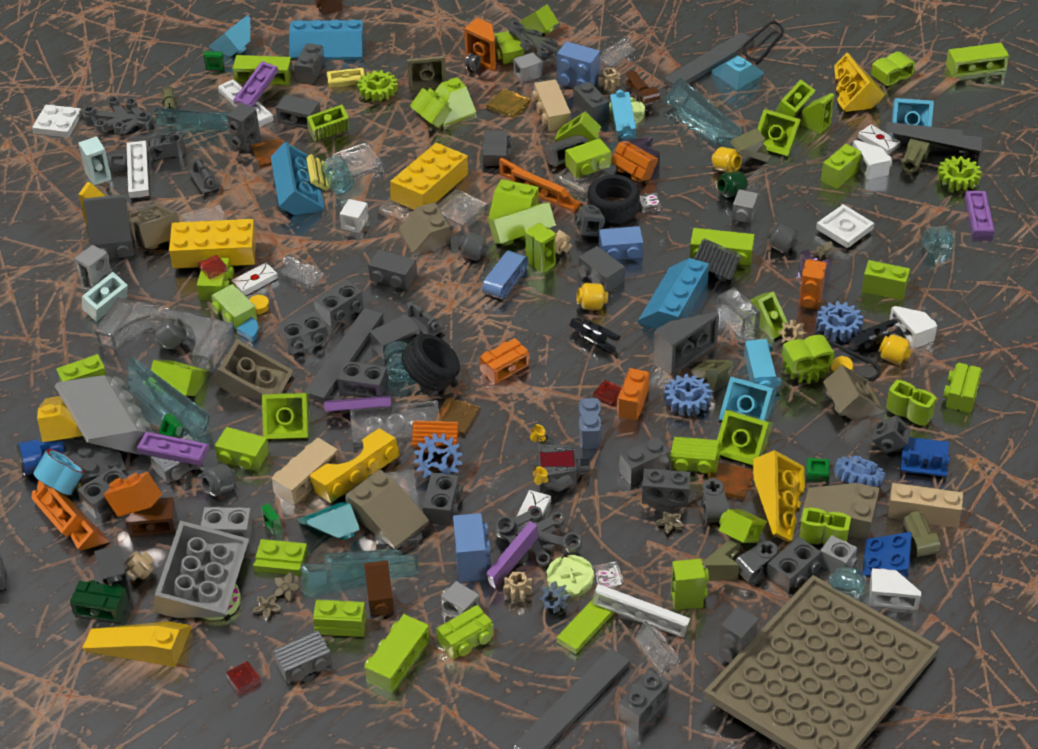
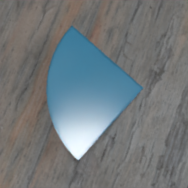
(249, 329)

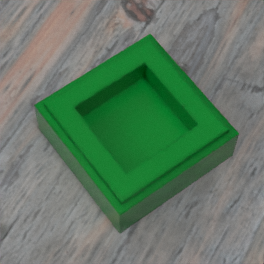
(214, 60)
(170, 426)
(817, 469)
(271, 519)

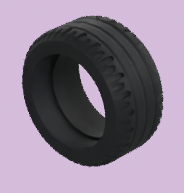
(619, 187)
(430, 362)

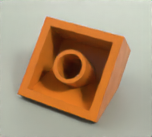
(480, 41)

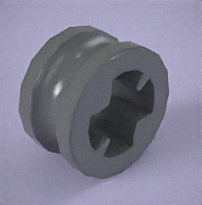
(472, 62)

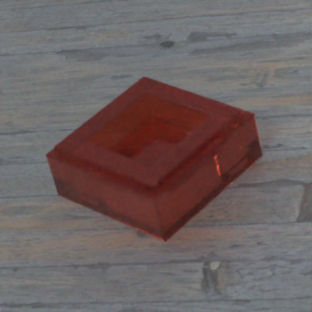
(213, 266)
(607, 393)
(243, 677)

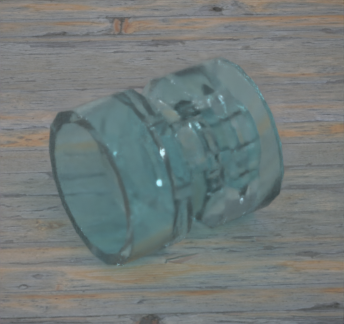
(338, 174)
(394, 363)

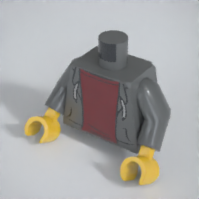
(556, 463)

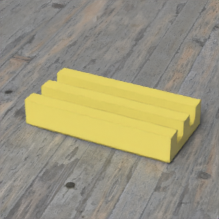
(344, 77)
(316, 174)

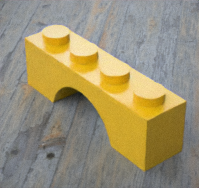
(336, 479)

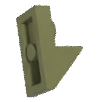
(751, 145)
(715, 371)
(722, 563)

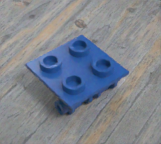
(925, 457)
(888, 553)

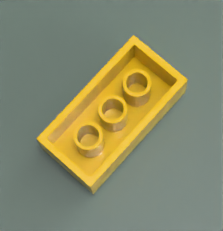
(429, 177)
(200, 239)

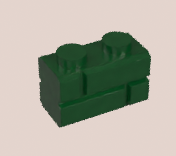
(99, 601)

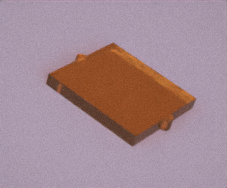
(264, 151)
(459, 412)
(734, 478)

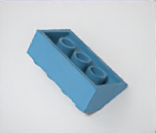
(339, 38)
(293, 182)
(676, 293)

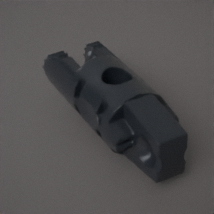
(594, 333)
(874, 335)

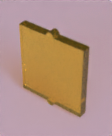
(508, 103)

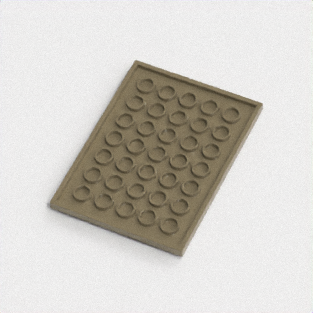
(821, 671)

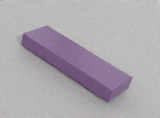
(256, 84)
(979, 213)
(358, 403)
(173, 448)
(512, 554)

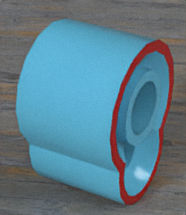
(58, 471)

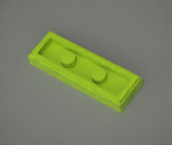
(583, 627)

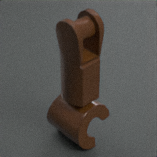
(645, 94)

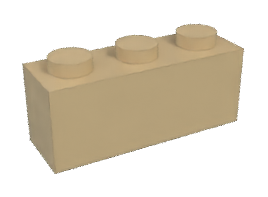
(551, 104)
(293, 479)
(937, 505)

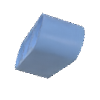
(505, 274)

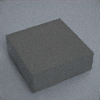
(117, 162)

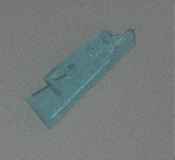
(701, 113)
(347, 570)

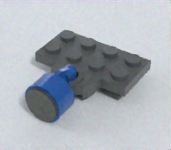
(90, 457)

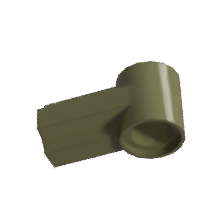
(915, 153)
(923, 540)

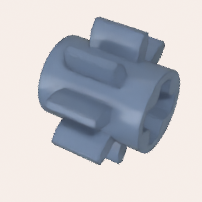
(558, 591)

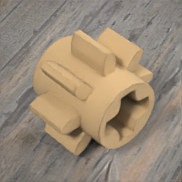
(609, 79)
(562, 242)
(786, 331)
(139, 565)
(517, 586)

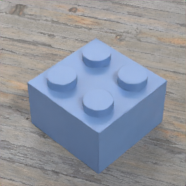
(577, 65)
(471, 547)

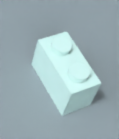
(94, 160)
(103, 295)

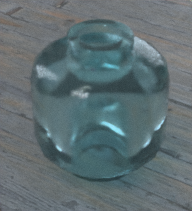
(938, 239)
(848, 581)

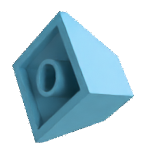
(234, 39)
(737, 72)
(912, 112)
(748, 398)

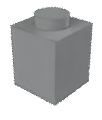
(528, 67)
(744, 206)

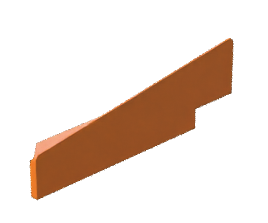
(547, 190)
(68, 517)

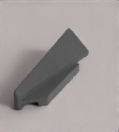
(936, 136)

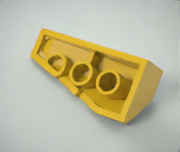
(855, 86)
(56, 421)
(779, 488)
(146, 642)

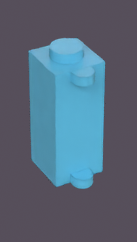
(623, 116)
(760, 363)

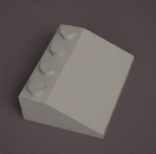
(105, 412)
(199, 572)

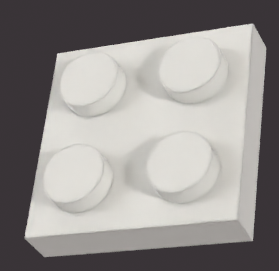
(57, 121)
(845, 226)

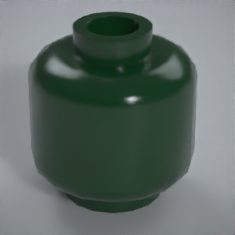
(731, 182)

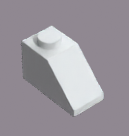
(874, 160)
(915, 325)
(892, 590)

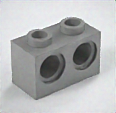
(92, 267)
(229, 520)

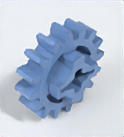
(839, 320)
(687, 394)
(432, 448)
(859, 470)

